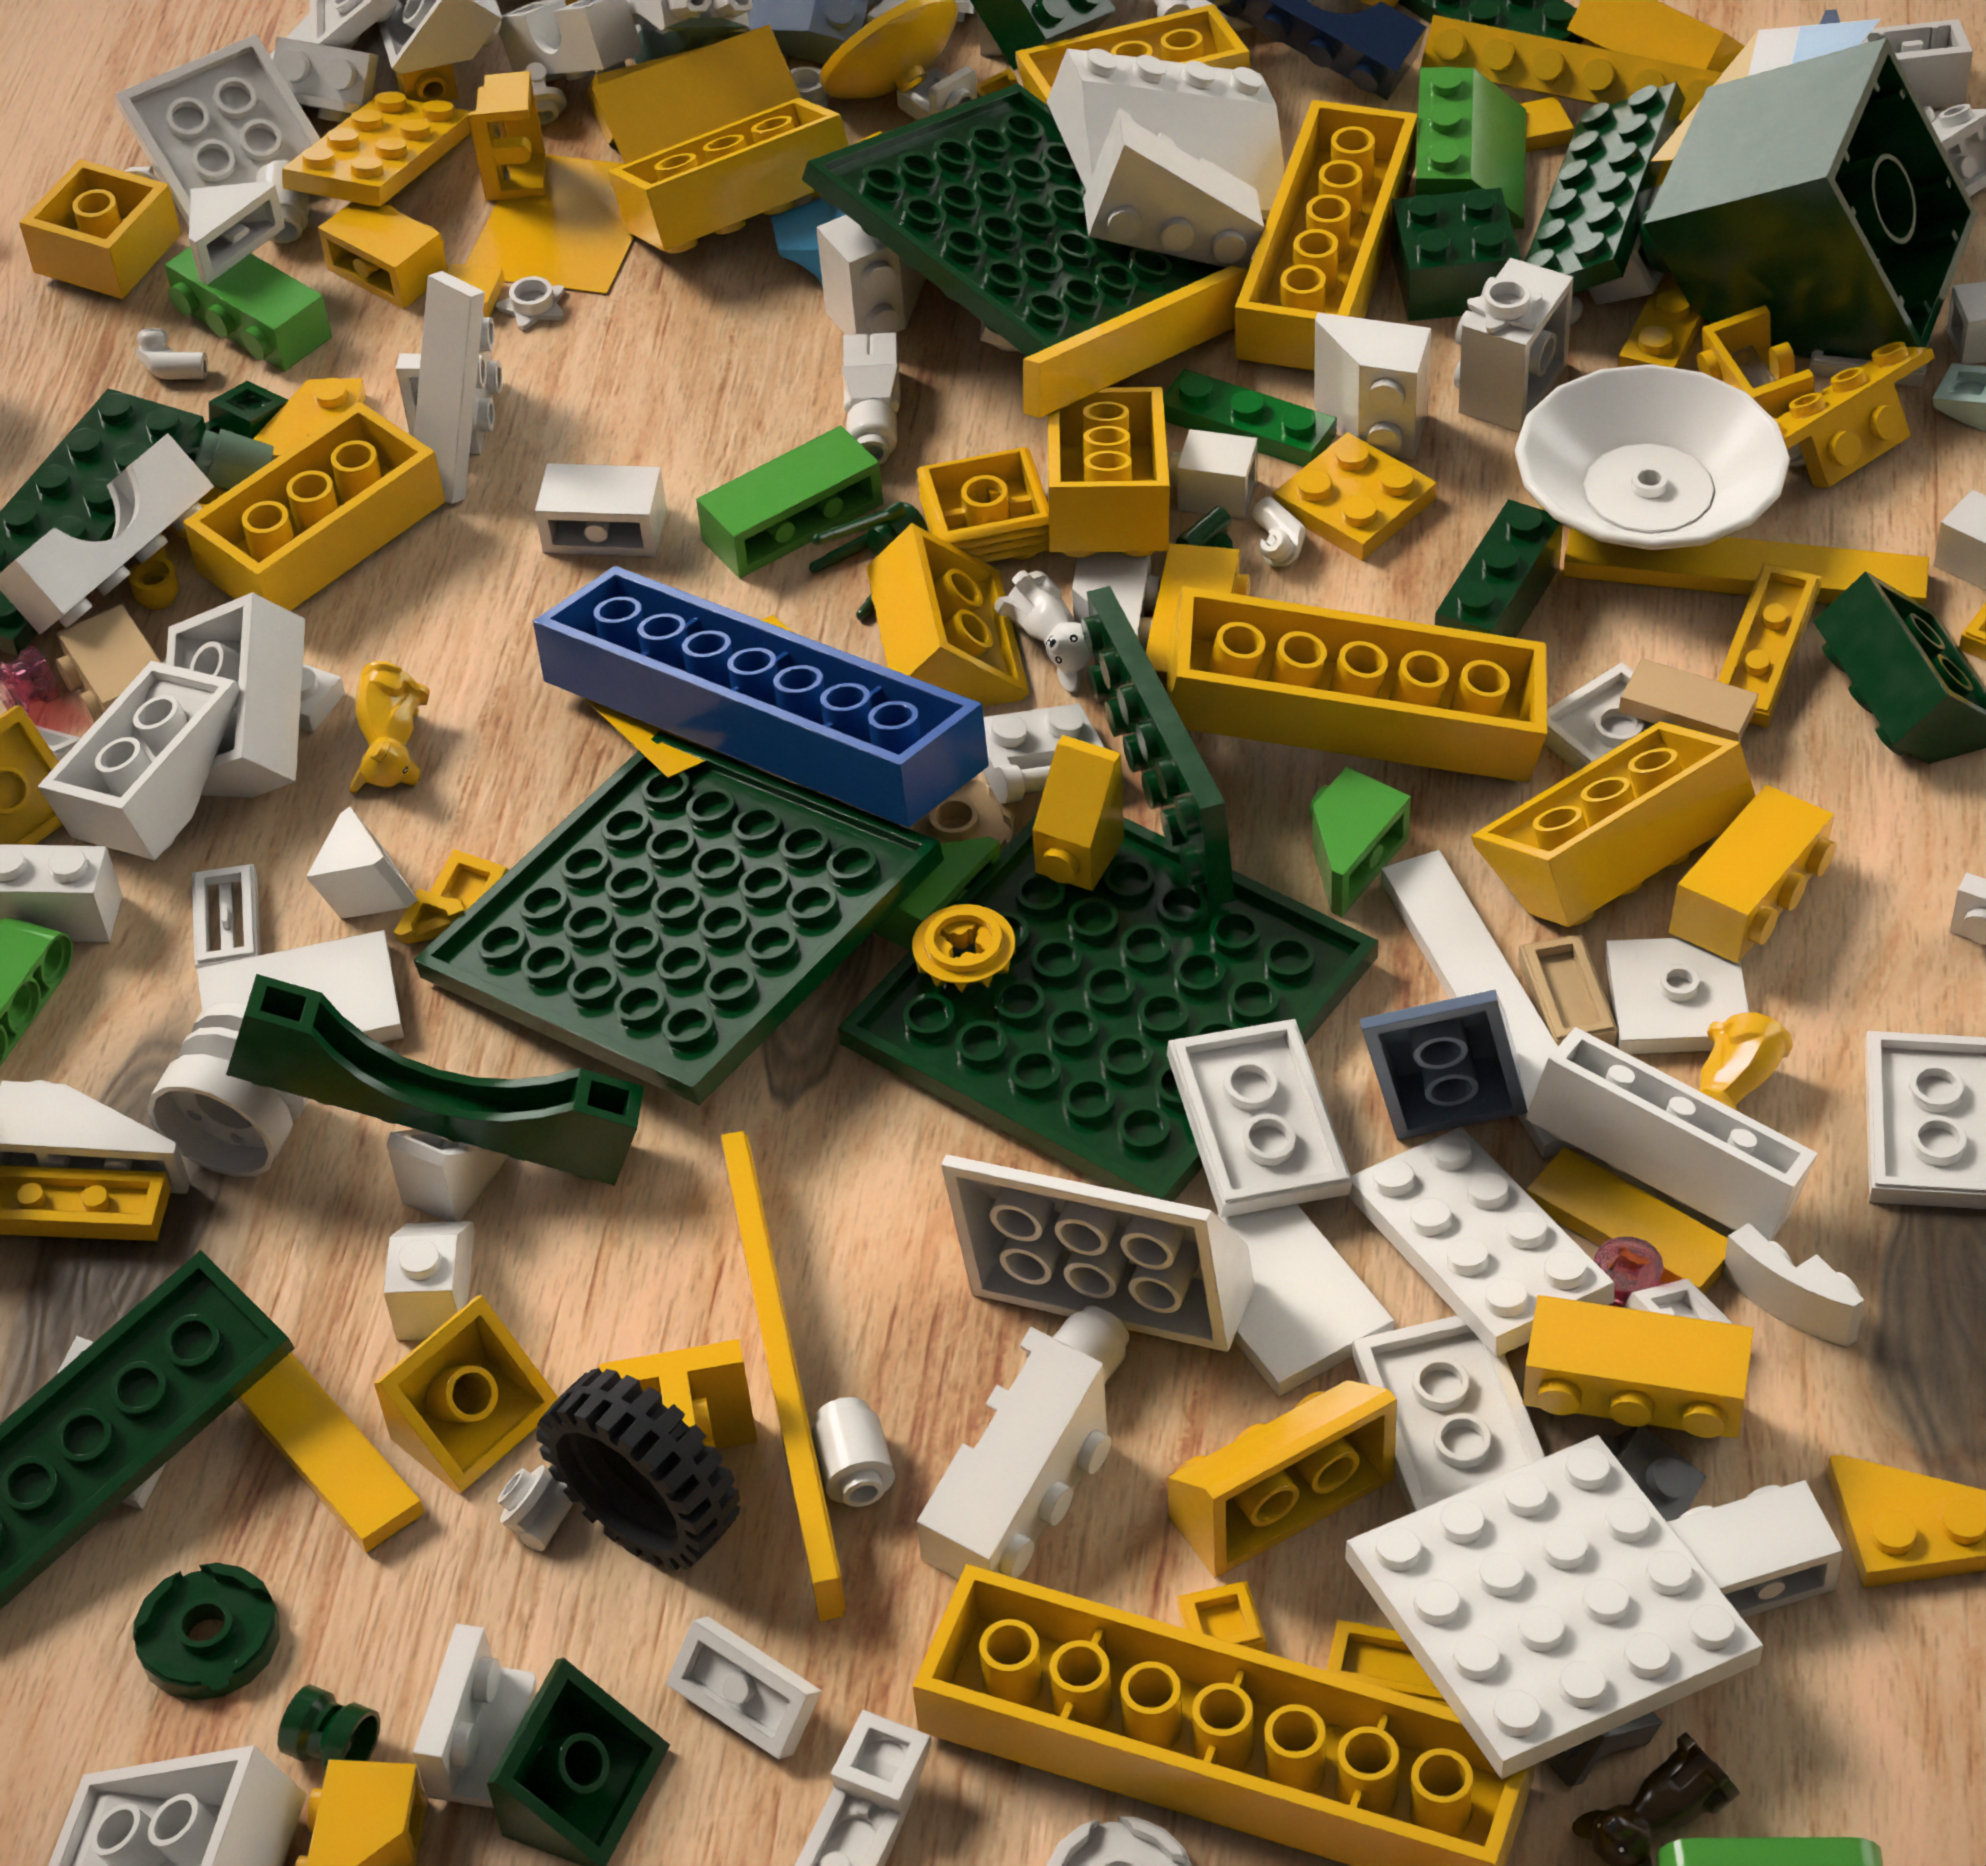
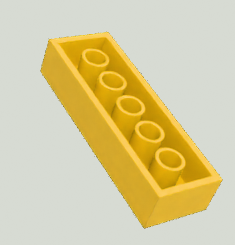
(1325, 230)
(1357, 684)

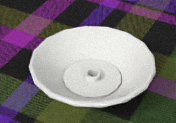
(1652, 457)

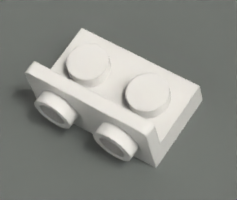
(326, 76)
(470, 1719)

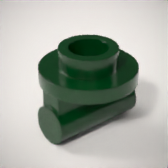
(1209, 530)

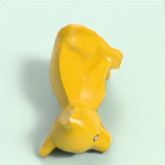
(385, 714)
(1743, 1056)

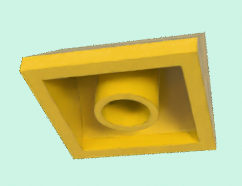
(463, 1396)

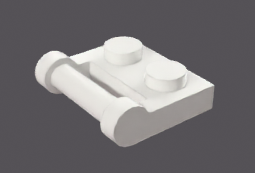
(1024, 745)

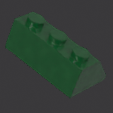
(1905, 671)

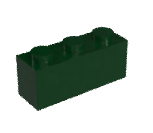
(1505, 573)

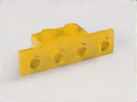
(1853, 416)

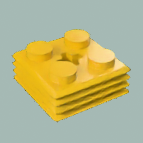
(987, 504)

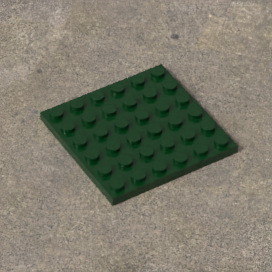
(996, 219)
(679, 916)
(1098, 985)

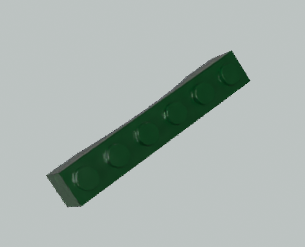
(308, 1049)

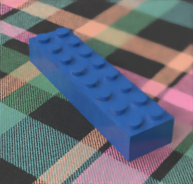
(763, 695)

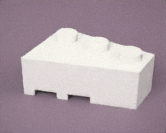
(1023, 1467)

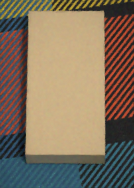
(1687, 701)
(1567, 988)

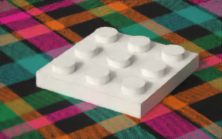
(216, 120)

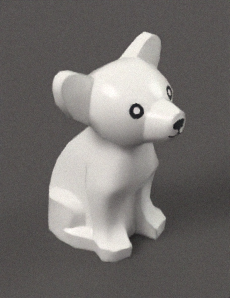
(1040, 611)

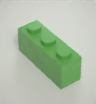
(253, 307)
(789, 501)

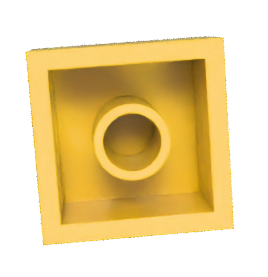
(100, 228)

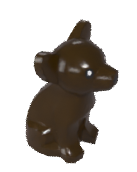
(1666, 1800)

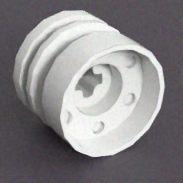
(215, 1116)

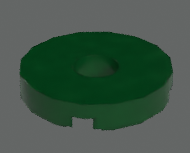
(211, 1666)

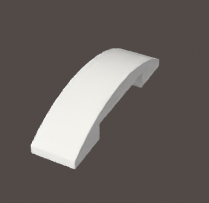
(869, 1795)

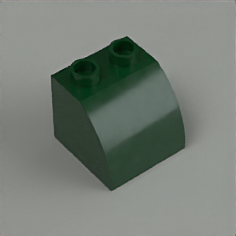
(1797, 194)

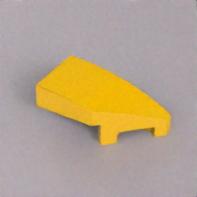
(454, 891)

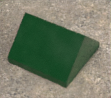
(574, 1770)

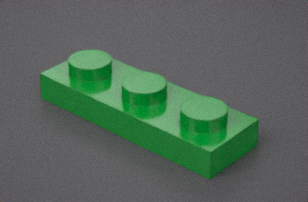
(1221, 407)

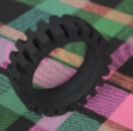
(608, 1425)

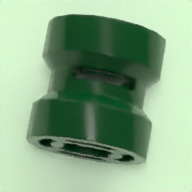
(327, 1730)

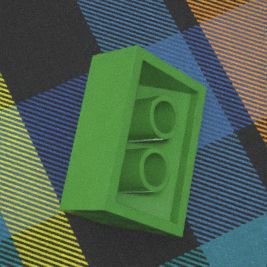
(1470, 137)

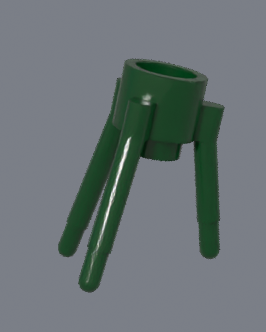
(883, 529)

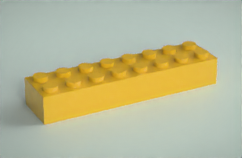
(1212, 1729)

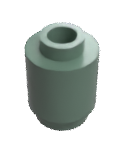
(231, 457)

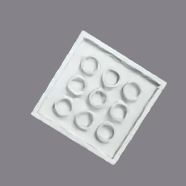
(1552, 1605)

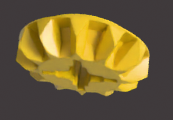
(956, 928)

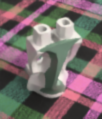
(684, 25)

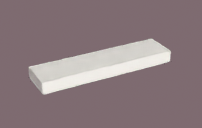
(449, 377)

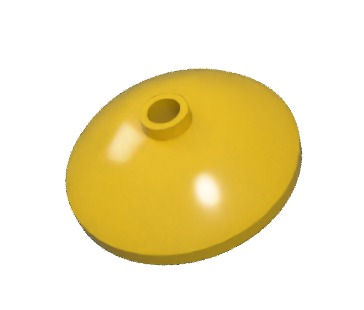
(890, 51)

